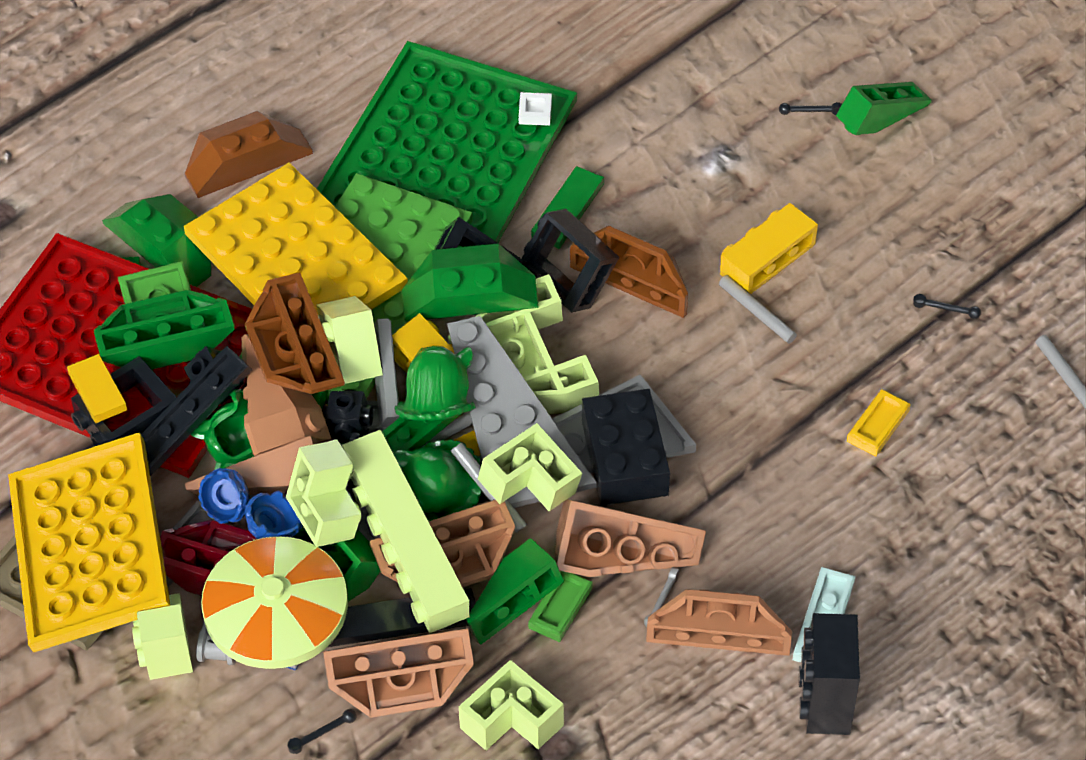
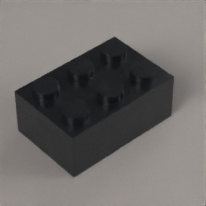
(625, 447)
(829, 673)

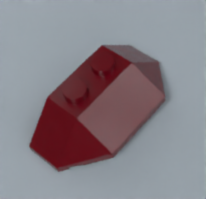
(196, 549)

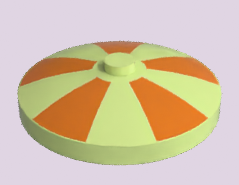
(274, 602)

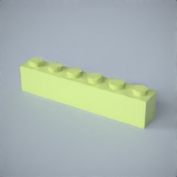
(405, 534)

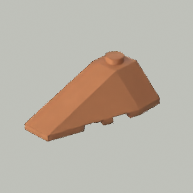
(277, 412)
(267, 471)
(611, 541)

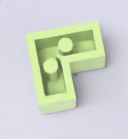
(351, 337)
(533, 462)
(320, 493)
(163, 640)
(510, 701)

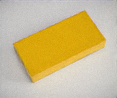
(97, 388)
(878, 422)

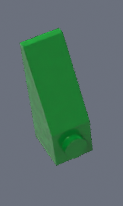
(877, 106)
(515, 587)

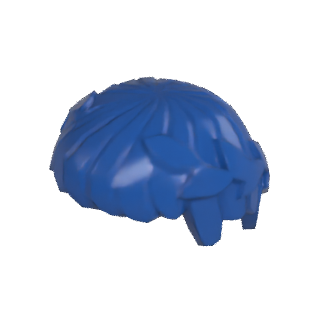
(224, 495)
(271, 516)

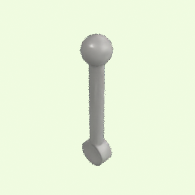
(673, 575)

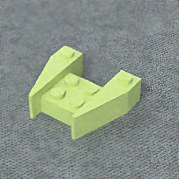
(517, 332)

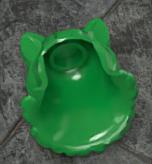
(437, 385)
(226, 433)
(439, 478)

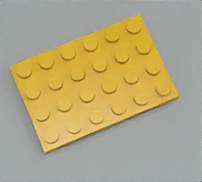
(289, 229)
(87, 542)

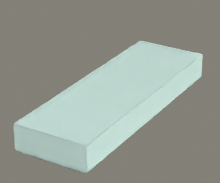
(829, 597)

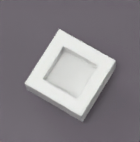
(535, 108)

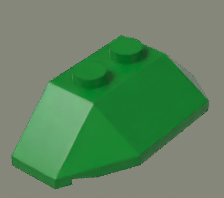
(157, 233)
(469, 283)
(163, 329)

